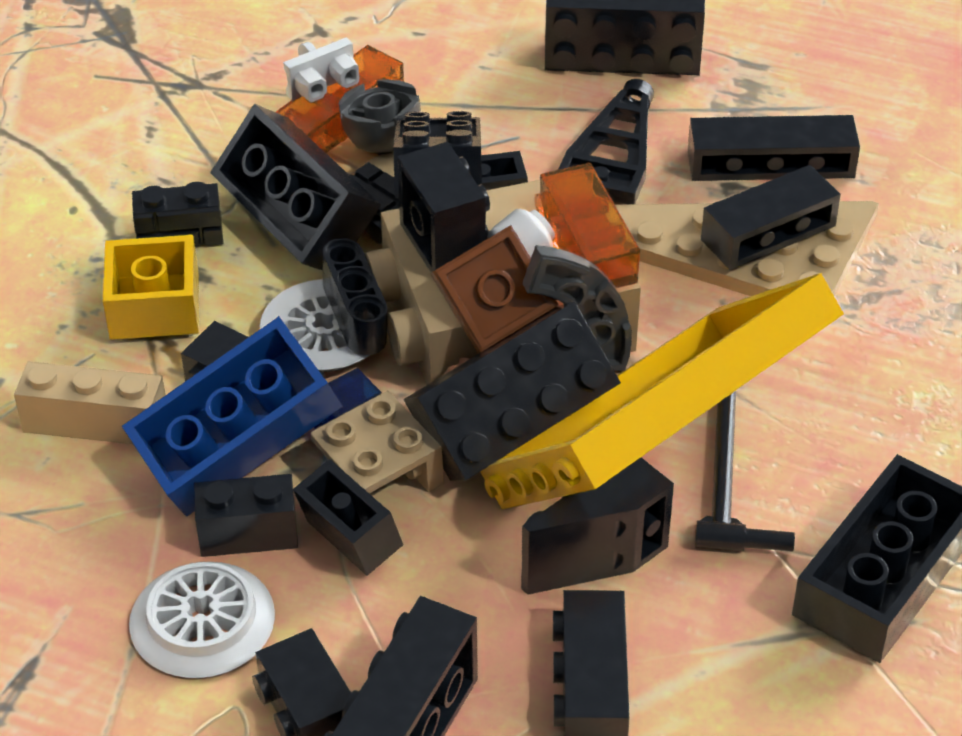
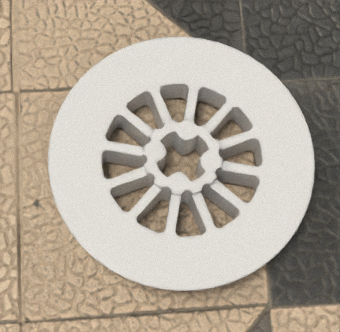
(313, 324)
(235, 602)

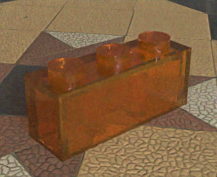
(588, 222)

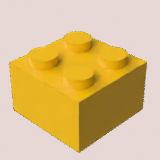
(151, 287)

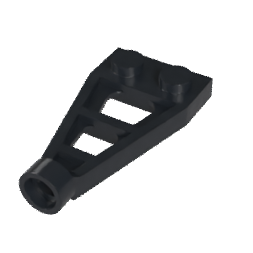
(619, 178)

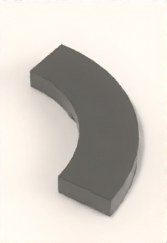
(572, 279)

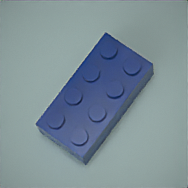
(232, 414)

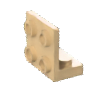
(381, 444)

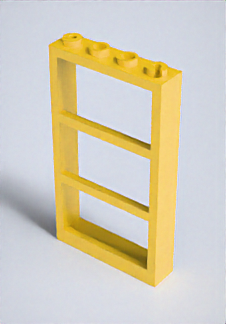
(663, 393)

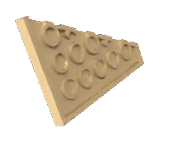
(672, 240)

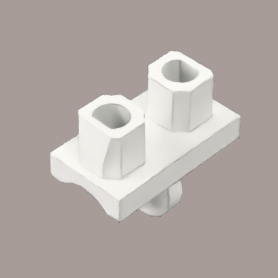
(321, 67)

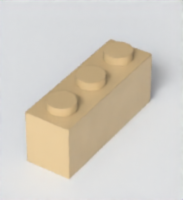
(83, 400)

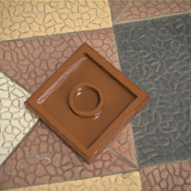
(488, 289)

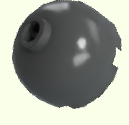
(372, 114)

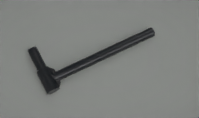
(720, 529)

